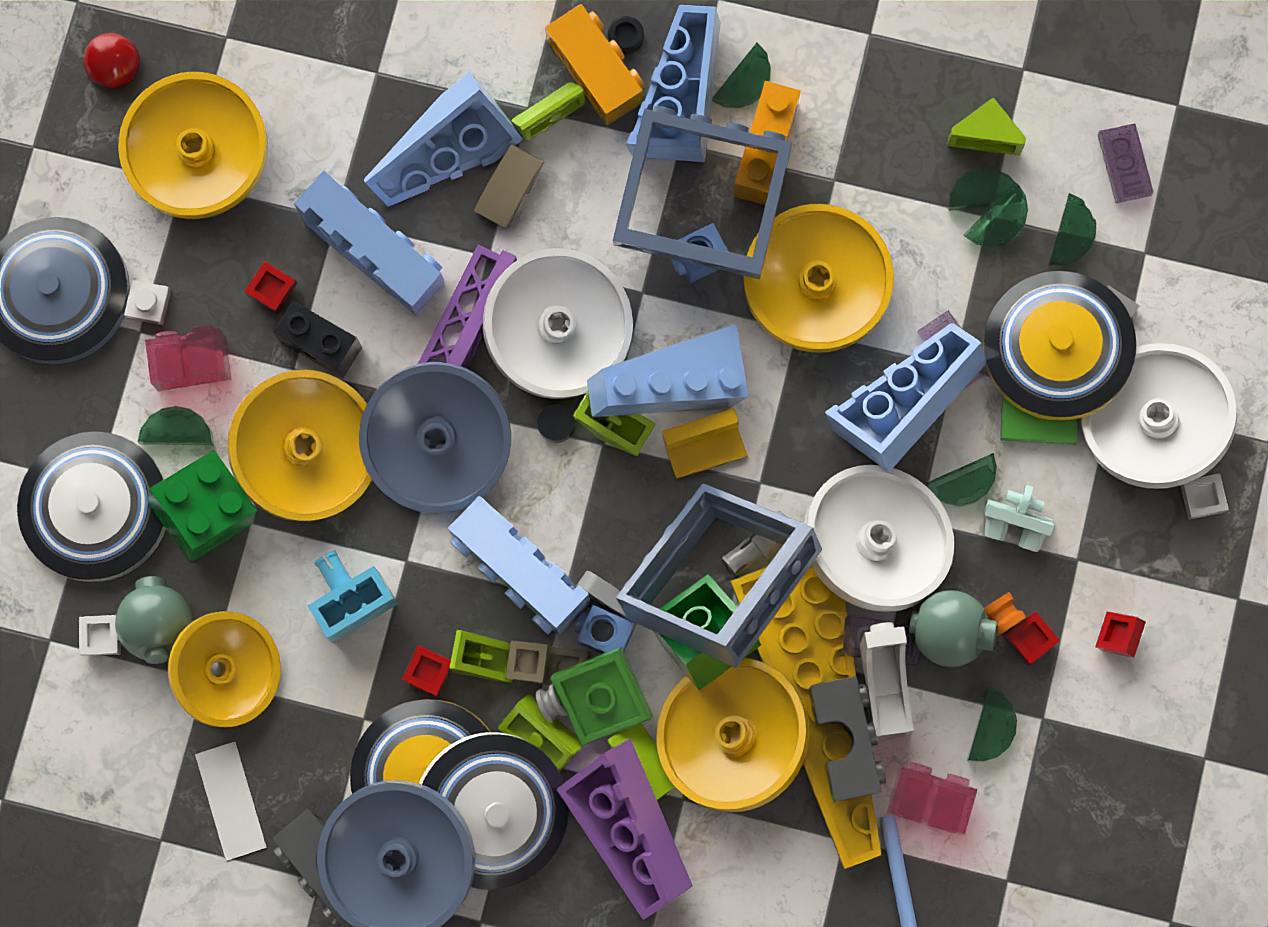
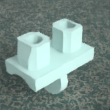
(1034, 525)

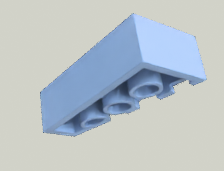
(683, 83)
(369, 243)
(680, 377)
(909, 397)
(519, 567)

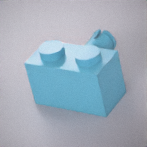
(350, 601)

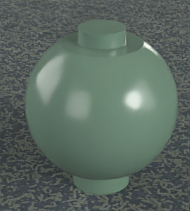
(151, 619)
(952, 629)

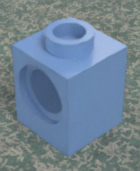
(708, 237)
(587, 621)

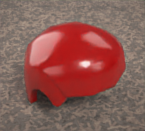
(111, 60)

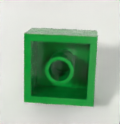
(201, 506)
(710, 609)

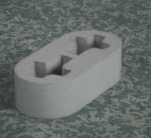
(602, 593)

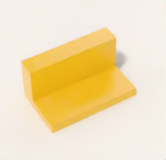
(704, 443)

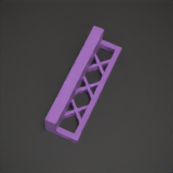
(472, 329)

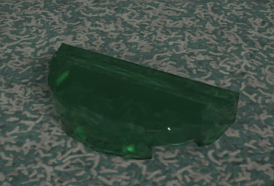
(746, 81)
(979, 188)
(1001, 220)
(1074, 233)
(175, 427)
(965, 484)
(994, 728)

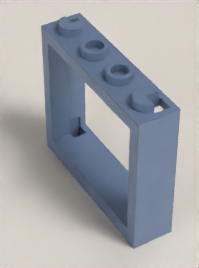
(685, 251)
(759, 605)

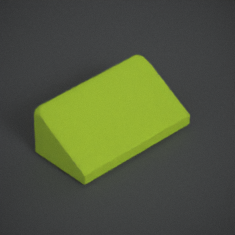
(549, 111)
(550, 737)
(648, 755)

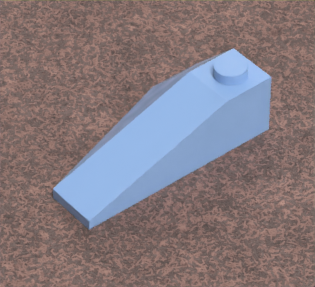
(449, 138)

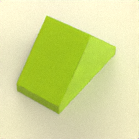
(988, 131)
(621, 431)
(480, 656)

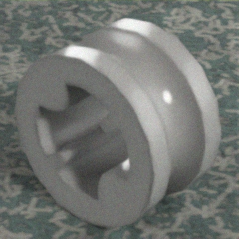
(550, 704)

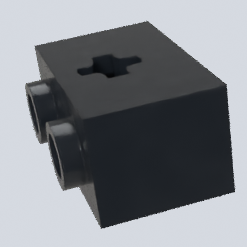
(317, 339)

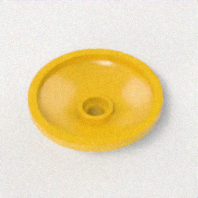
(247, 673)

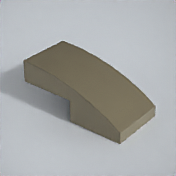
(508, 186)
(539, 662)

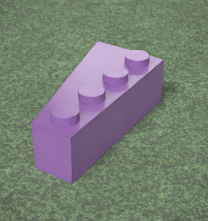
(628, 828)

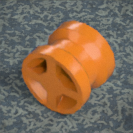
(1005, 613)

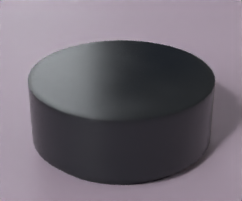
(626, 33)
(556, 423)

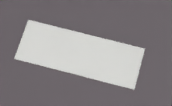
(230, 801)

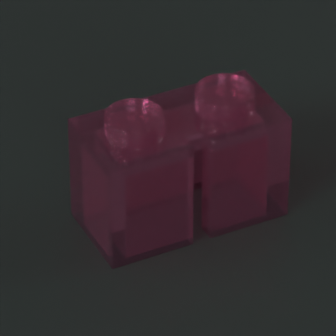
(188, 359)
(931, 799)

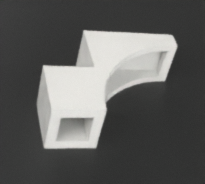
(886, 680)

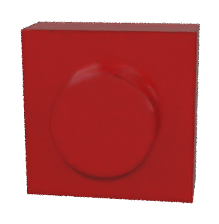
(270, 287)
(1120, 634)
(1032, 638)
(427, 670)

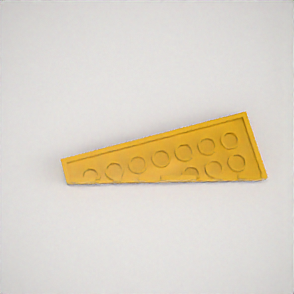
(807, 649)

